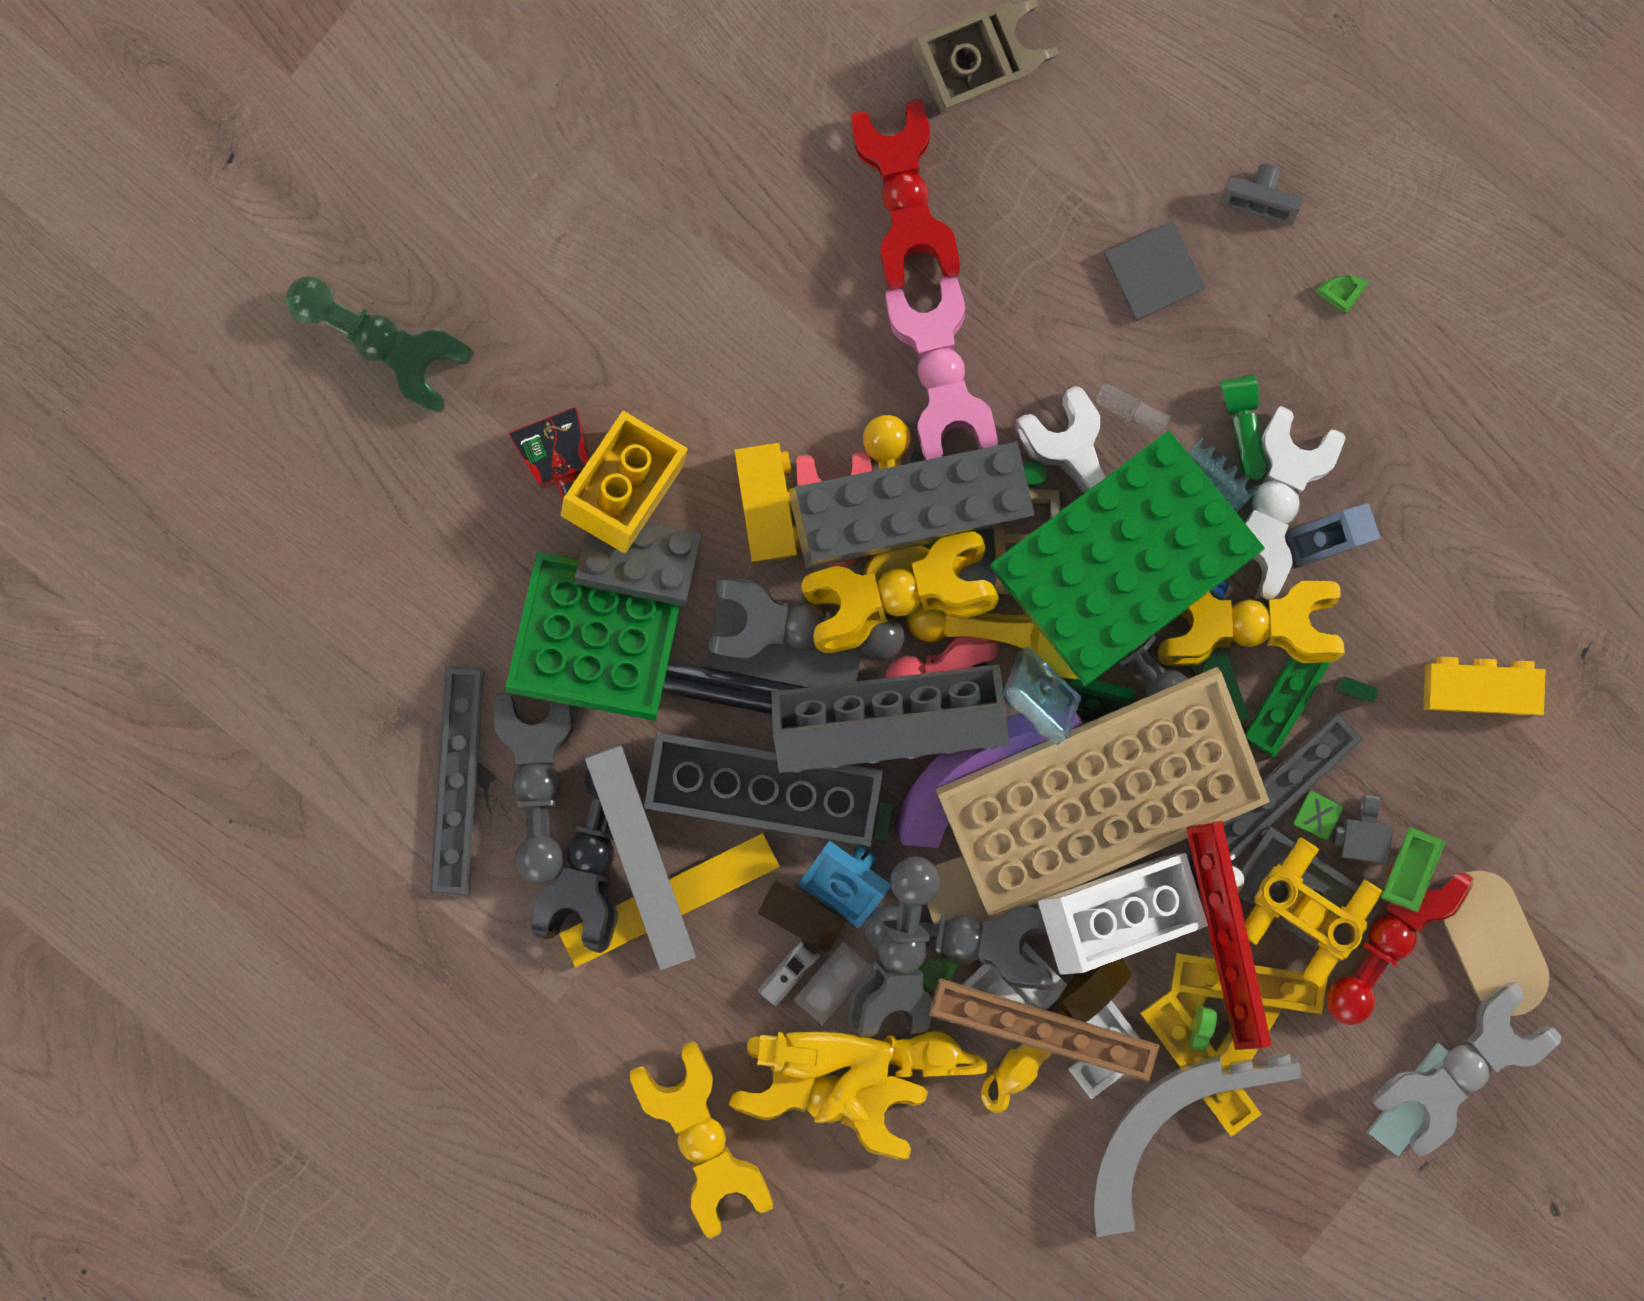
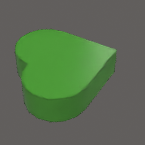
(1202, 1028)

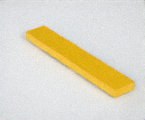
(690, 889)

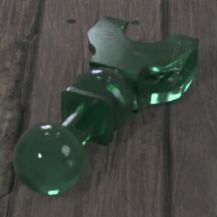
(379, 339)

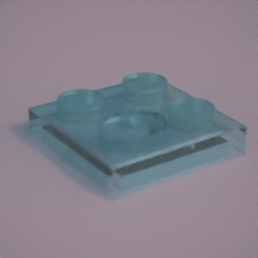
(1041, 696)

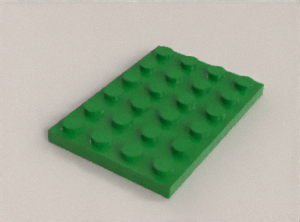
(1127, 558)

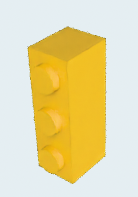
(767, 502)
(1484, 687)

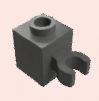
(1364, 838)

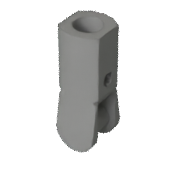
(783, 978)

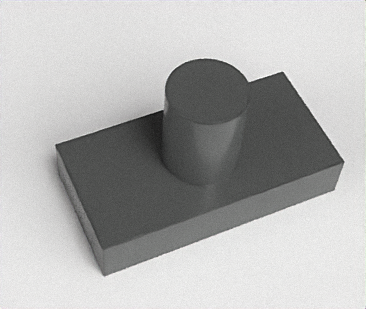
(1262, 196)

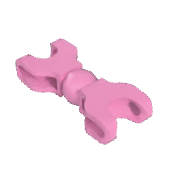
(941, 369)

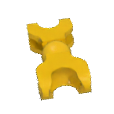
(899, 592)
(1251, 623)
(801, 1094)
(701, 1139)

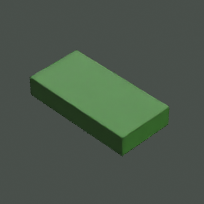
(1413, 869)

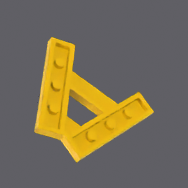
(1173, 1014)

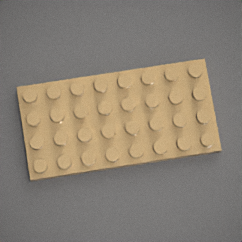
(1103, 794)

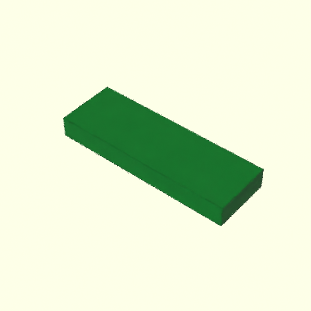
(1283, 704)

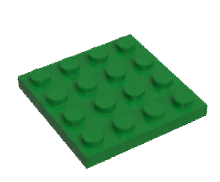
(590, 644)

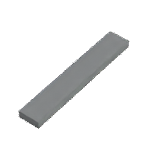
(640, 856)

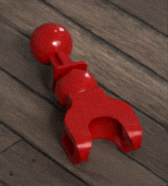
(1390, 940)

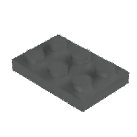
(654, 568)
(1319, 876)

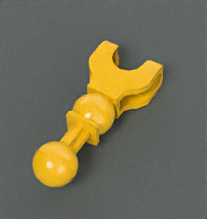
(888, 441)

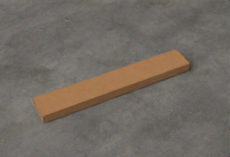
(1043, 1029)

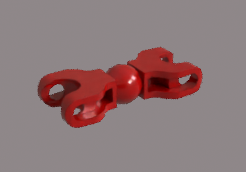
(905, 194)

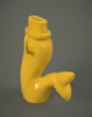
(820, 1053)

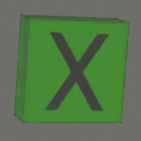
(1317, 815)

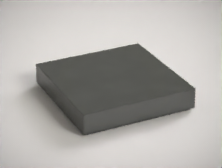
(1154, 270)

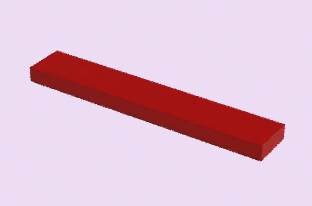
(1228, 935)

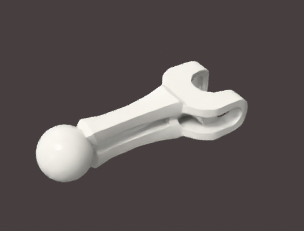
(1069, 449)

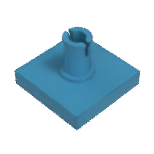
(845, 882)

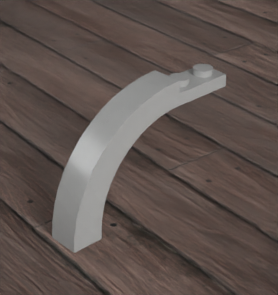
(1152, 1109)

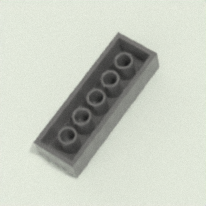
(911, 504)
(889, 718)
(748, 790)

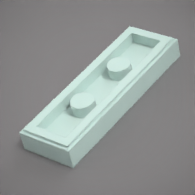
(1397, 1126)

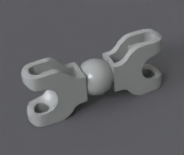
(1466, 1068)

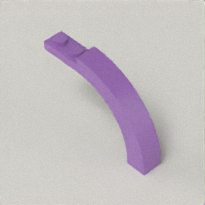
(922, 817)

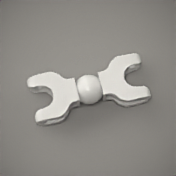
(1277, 498)

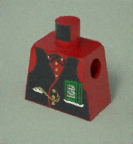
(553, 449)

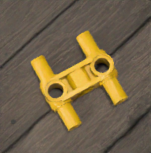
(1311, 912)

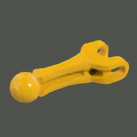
(1010, 629)

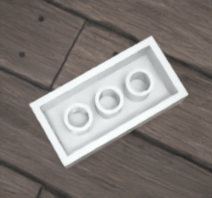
(1122, 913)

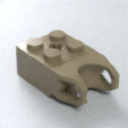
(990, 47)

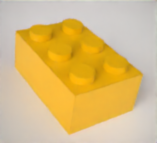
(623, 482)

